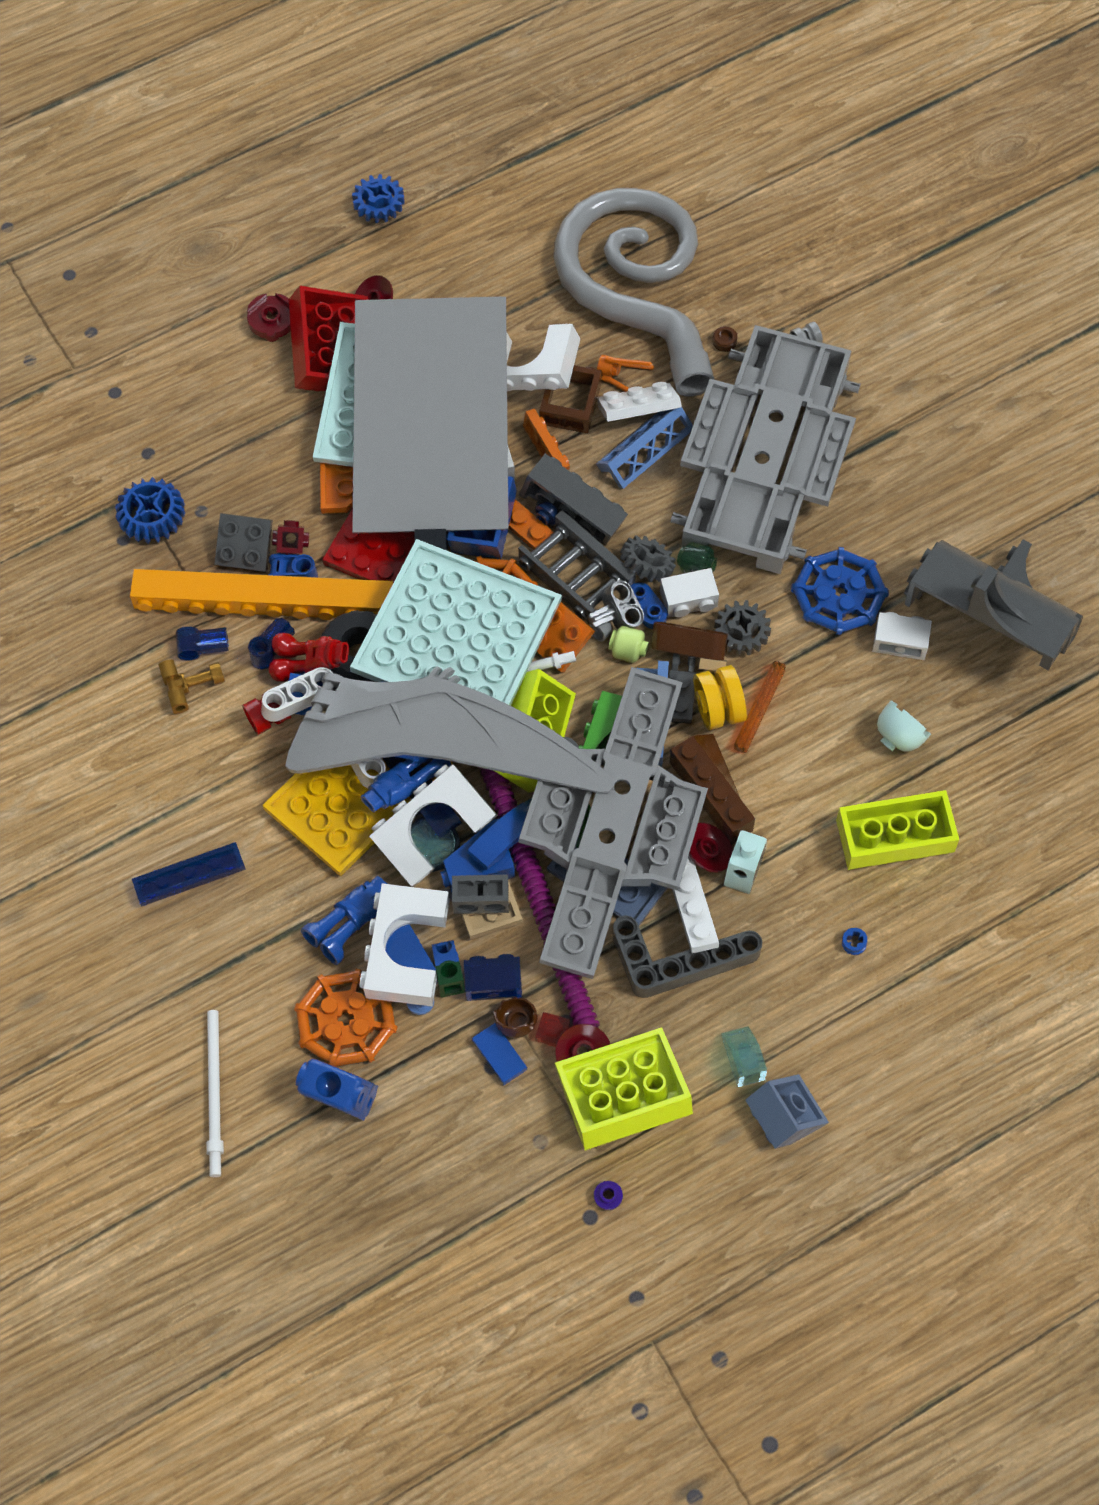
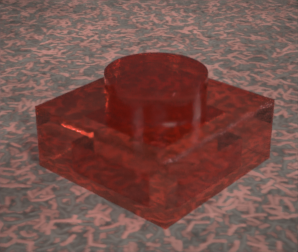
(551, 1028)

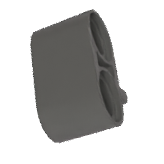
(615, 609)

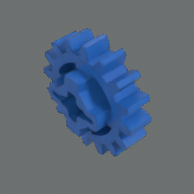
(378, 198)

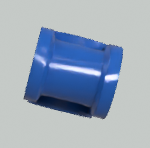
(292, 565)

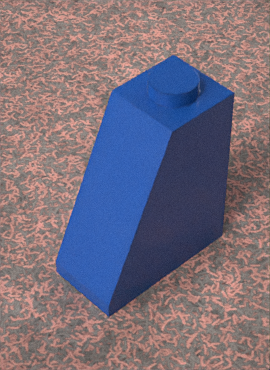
(462, 864)
(406, 949)

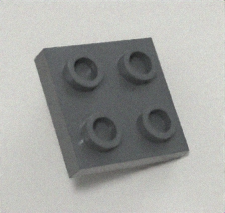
(243, 542)

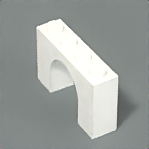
(552, 366)
(395, 835)
(397, 908)

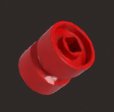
(254, 715)

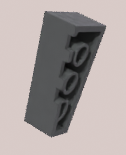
(569, 493)

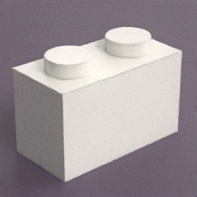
(689, 593)
(902, 635)

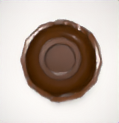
(515, 1017)

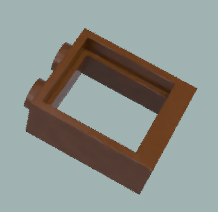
(571, 418)

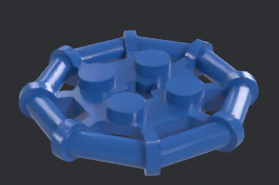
(843, 577)

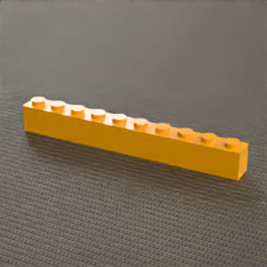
(255, 594)

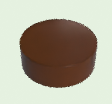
(725, 339)

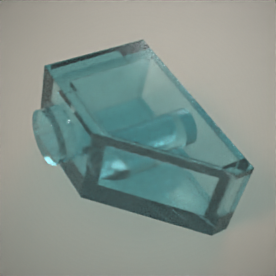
(744, 1056)

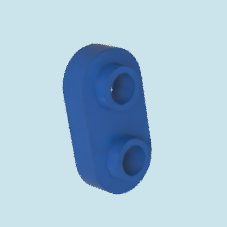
(648, 603)

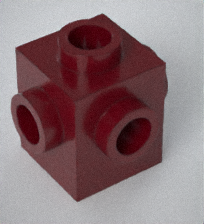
(283, 545)

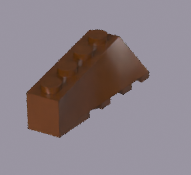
(702, 764)

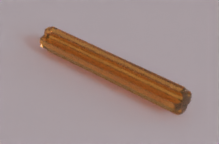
(759, 707)

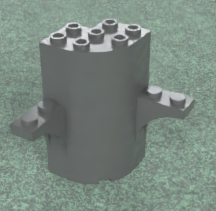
(996, 597)

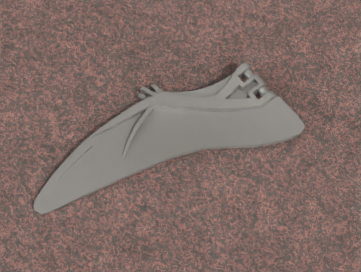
(434, 721)

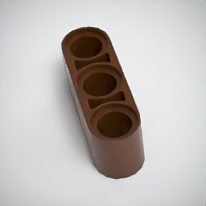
(689, 641)

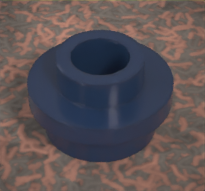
(546, 513)

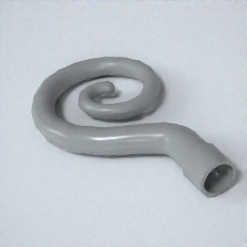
(688, 358)

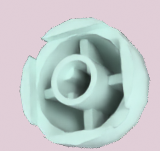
(900, 729)

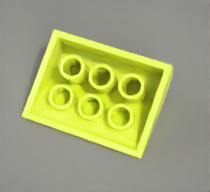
(624, 1088)

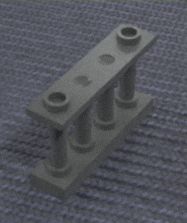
(583, 545)

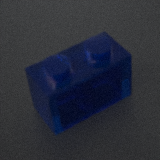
(492, 978)

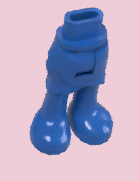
(396, 784)
(357, 907)

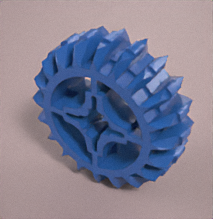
(149, 518)

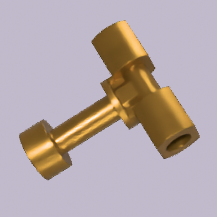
(179, 685)

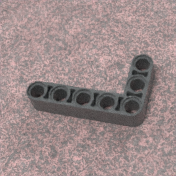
(679, 962)

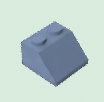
(786, 1110)

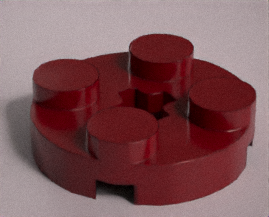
(269, 328)

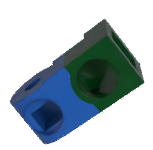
(448, 969)

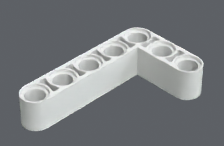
(290, 705)

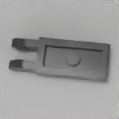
(684, 705)

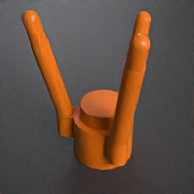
(611, 367)

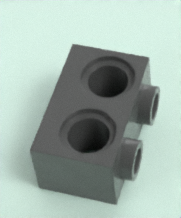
(480, 894)

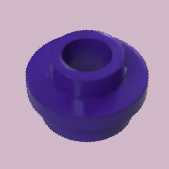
(608, 1204)

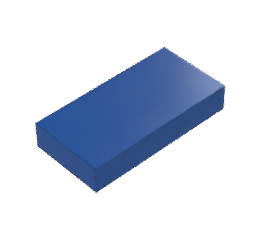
(499, 1054)

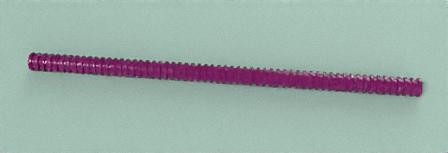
(538, 895)

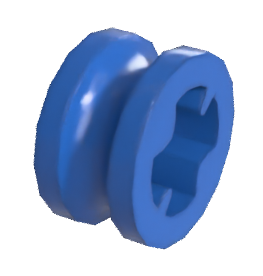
(860, 946)

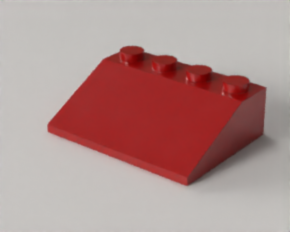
(314, 332)

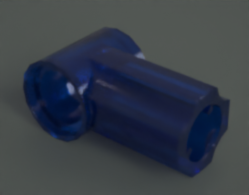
(194, 642)
(264, 643)

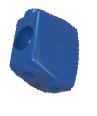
(336, 1088)

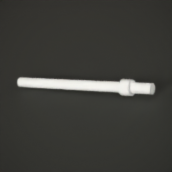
(215, 1145)

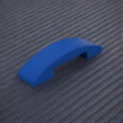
(499, 837)

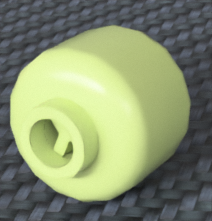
(628, 644)

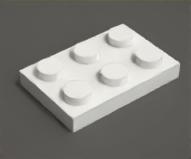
(638, 401)

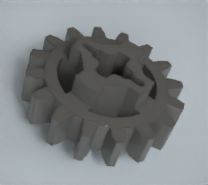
(647, 558)
(750, 621)

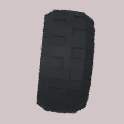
(350, 628)

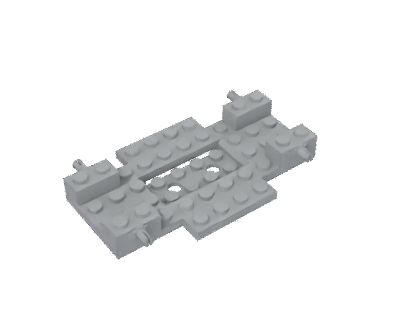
(746, 507)

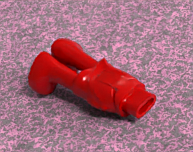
(319, 653)

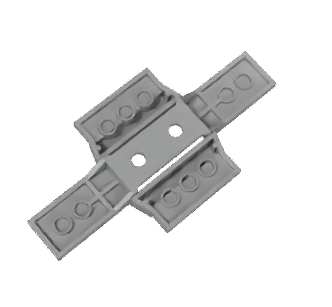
(599, 868)

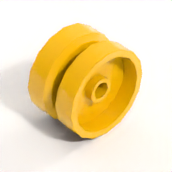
(720, 697)

